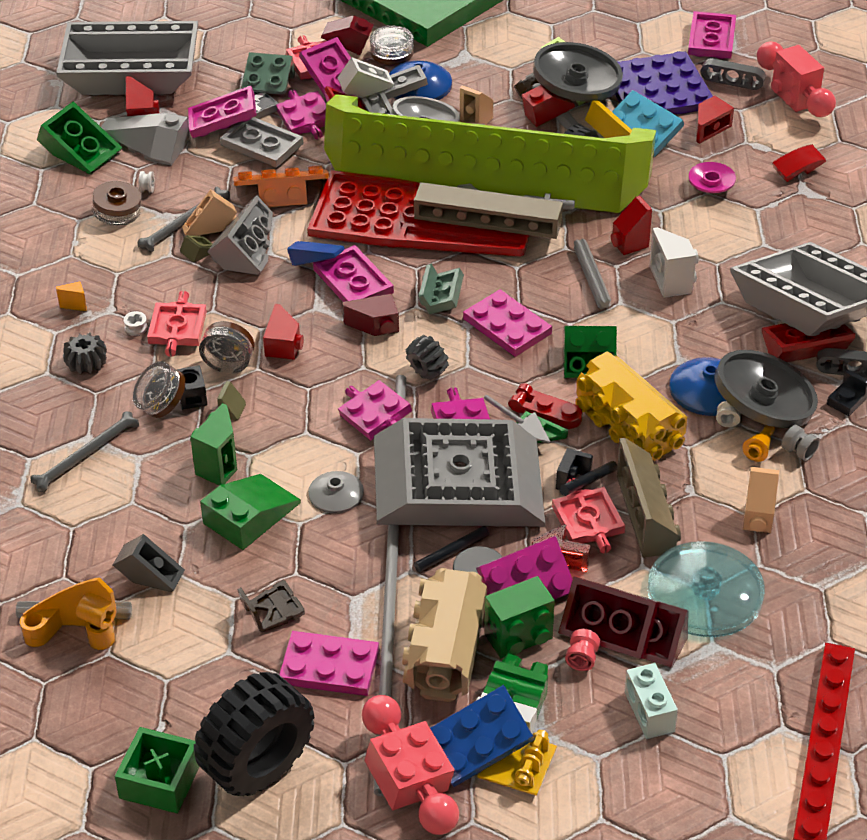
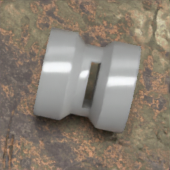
(800, 442)

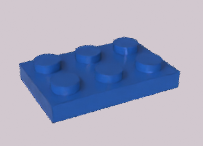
(482, 734)

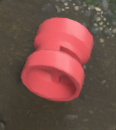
(582, 650)

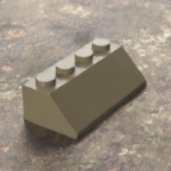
(646, 500)

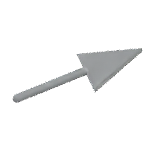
(530, 423)

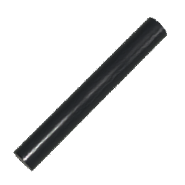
(588, 478)
(451, 549)

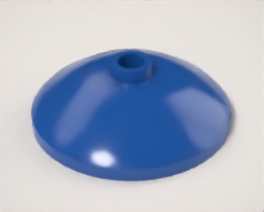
(438, 80)
(695, 387)

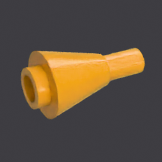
(757, 446)

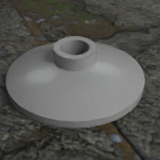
(336, 492)

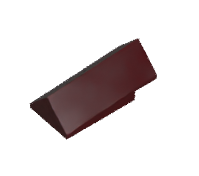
(626, 621)

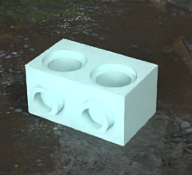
(650, 701)

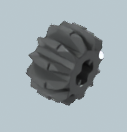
(84, 353)
(427, 357)

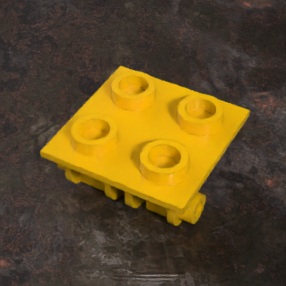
(525, 767)

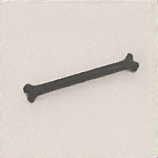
(150, 241)
(42, 481)

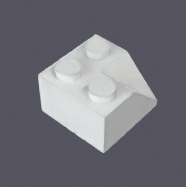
(673, 263)

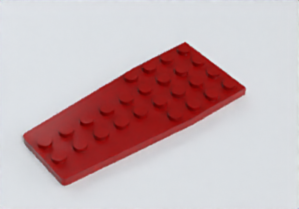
(382, 214)

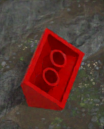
(794, 345)

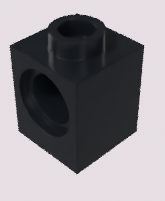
(195, 390)

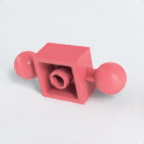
(797, 78)
(409, 765)

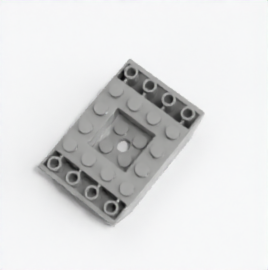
(424, 487)

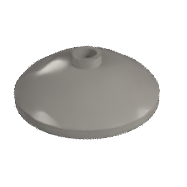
(425, 108)

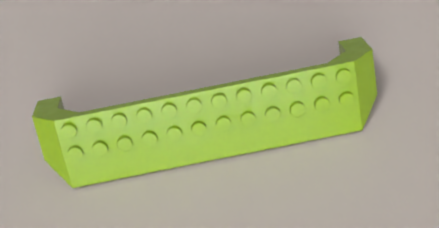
(496, 159)

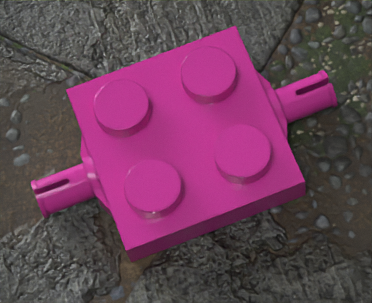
(303, 113)
(373, 408)
(459, 408)

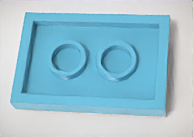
(642, 113)

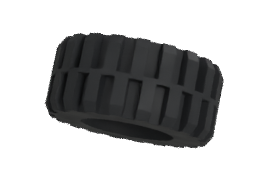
(253, 733)

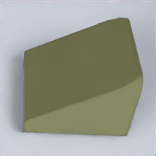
(195, 247)
(233, 400)

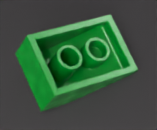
(77, 139)
(246, 508)

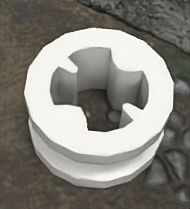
(146, 181)
(135, 323)
(727, 415)

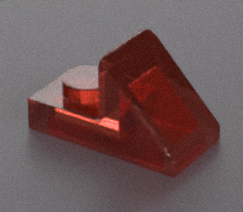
(575, 553)

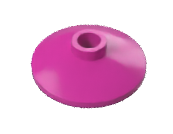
(712, 177)

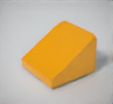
(71, 296)

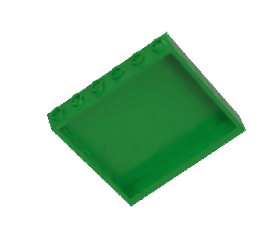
(424, 18)

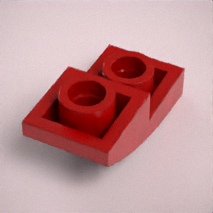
(799, 160)

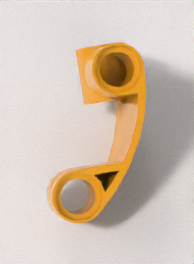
(83, 604)

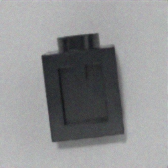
(849, 394)
(571, 465)

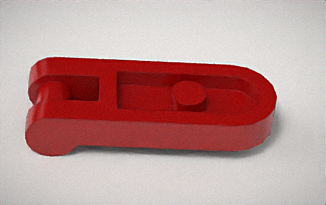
(545, 406)

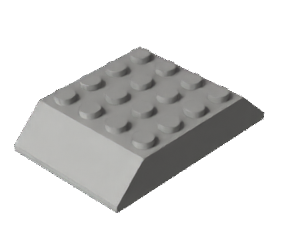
(102, 54)
(805, 288)

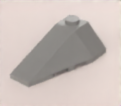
(155, 136)
(245, 240)

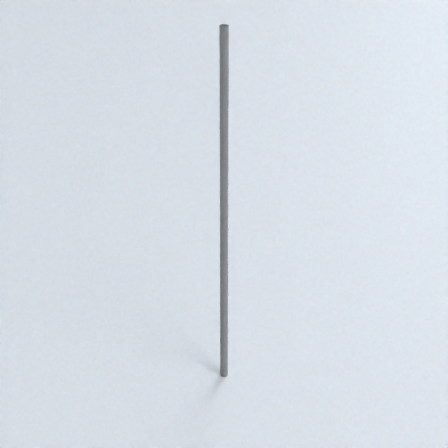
(389, 597)

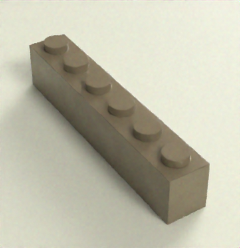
(488, 210)

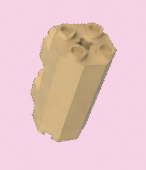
(445, 634)

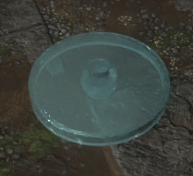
(711, 582)

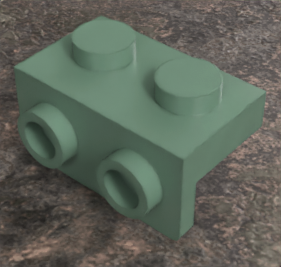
(440, 290)

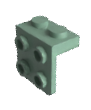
(268, 72)

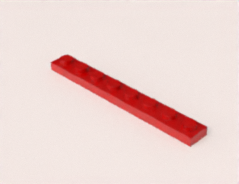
(824, 743)

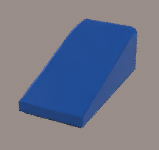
(309, 252)

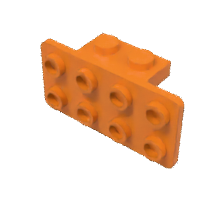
(282, 188)

